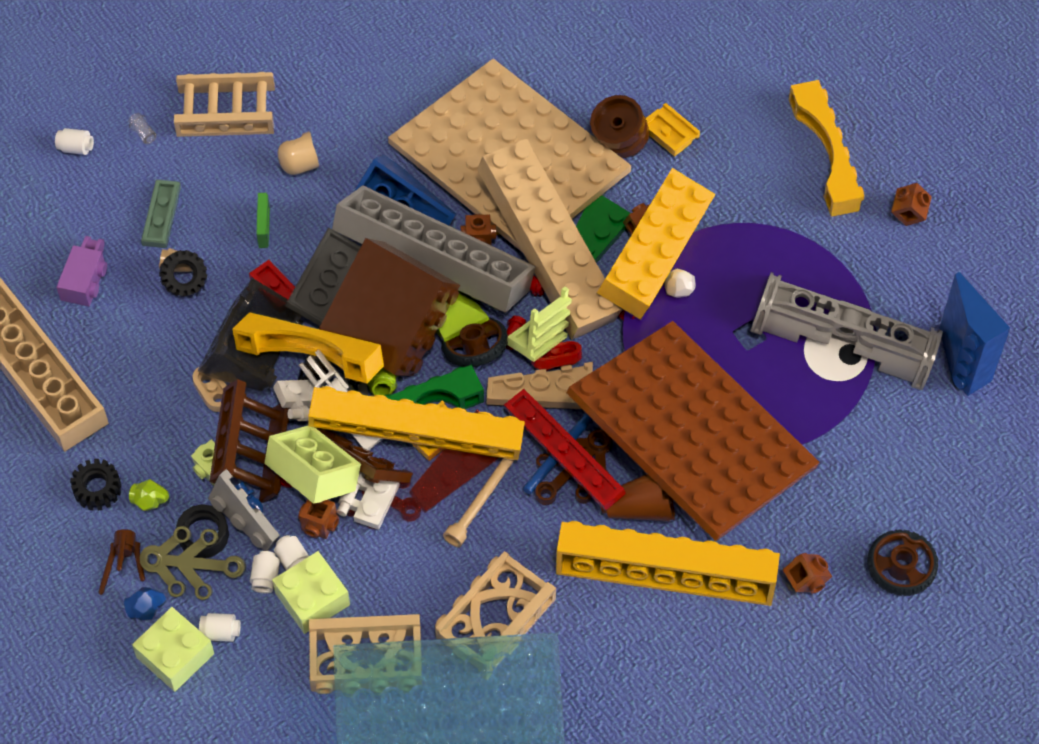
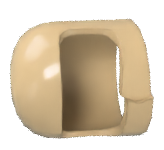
(298, 155)

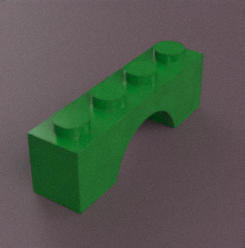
(458, 388)

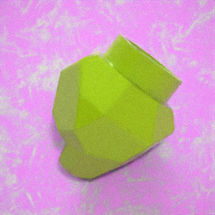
(382, 383)
(148, 495)

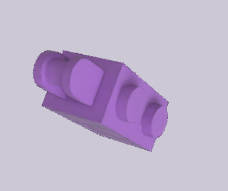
(83, 272)

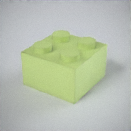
(311, 591)
(173, 649)

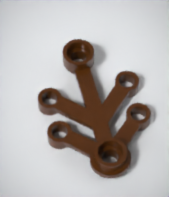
(556, 484)

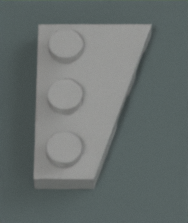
(235, 506)

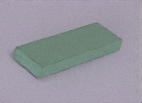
(161, 213)

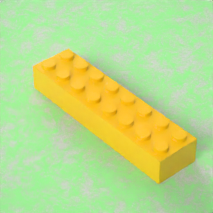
(667, 563)

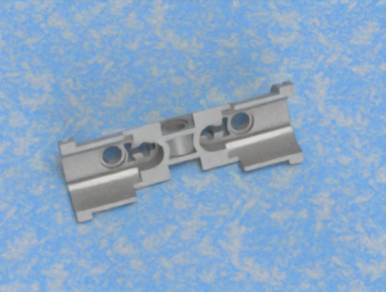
(903, 359)

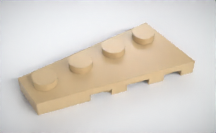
(545, 387)

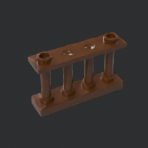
(227, 441)

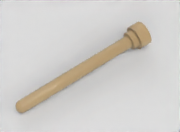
(456, 533)

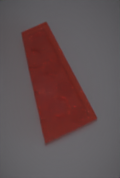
(448, 474)

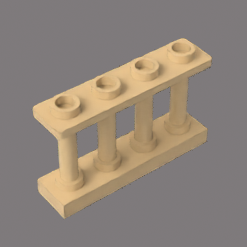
(224, 123)

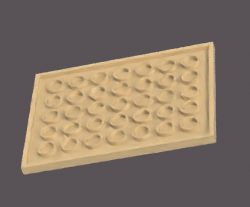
(491, 113)

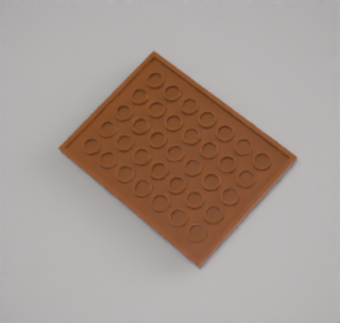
(693, 429)

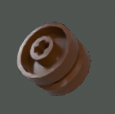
(620, 125)

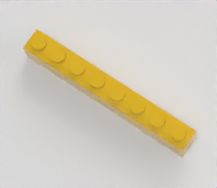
(416, 423)

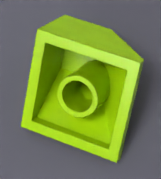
(461, 313)

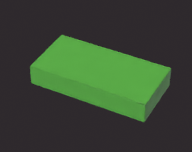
(263, 220)

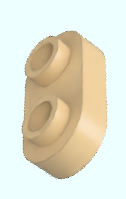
(209, 391)

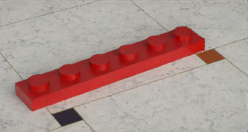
(565, 449)

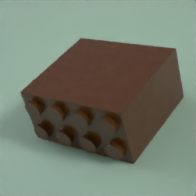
(391, 304)

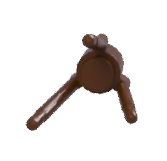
(123, 546)

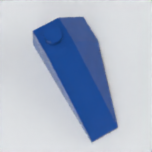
(396, 183)

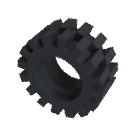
(172, 284)
(90, 472)

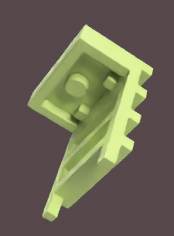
(543, 330)

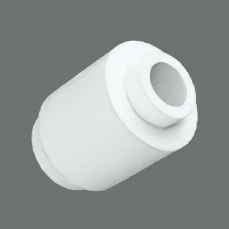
(74, 141)
(290, 551)
(264, 569)
(220, 627)

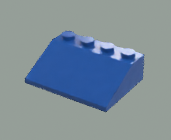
(971, 336)

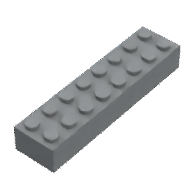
(475, 265)

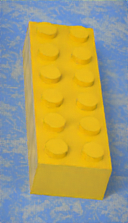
(656, 244)

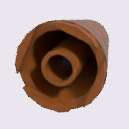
(643, 501)

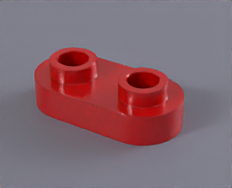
(562, 354)

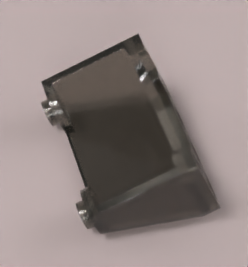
(226, 362)

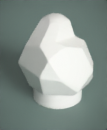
(679, 283)

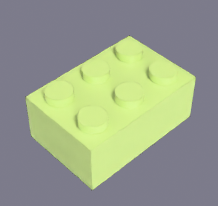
(312, 464)

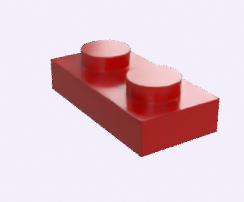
(271, 277)

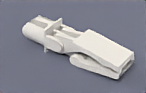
(338, 384)

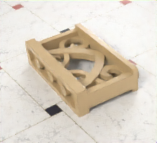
(533, 604)
(354, 628)

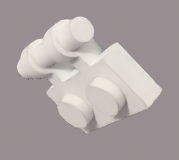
(295, 395)
(374, 504)

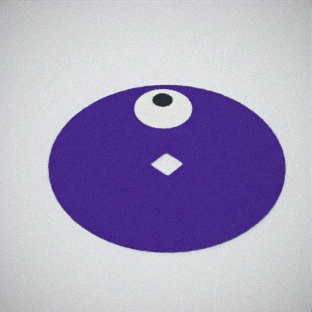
(800, 383)

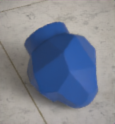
(144, 603)

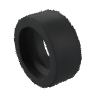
(202, 512)

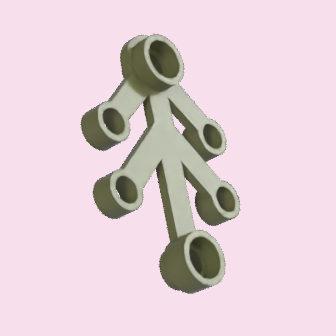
(187, 561)

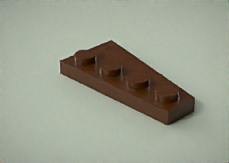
(373, 467)

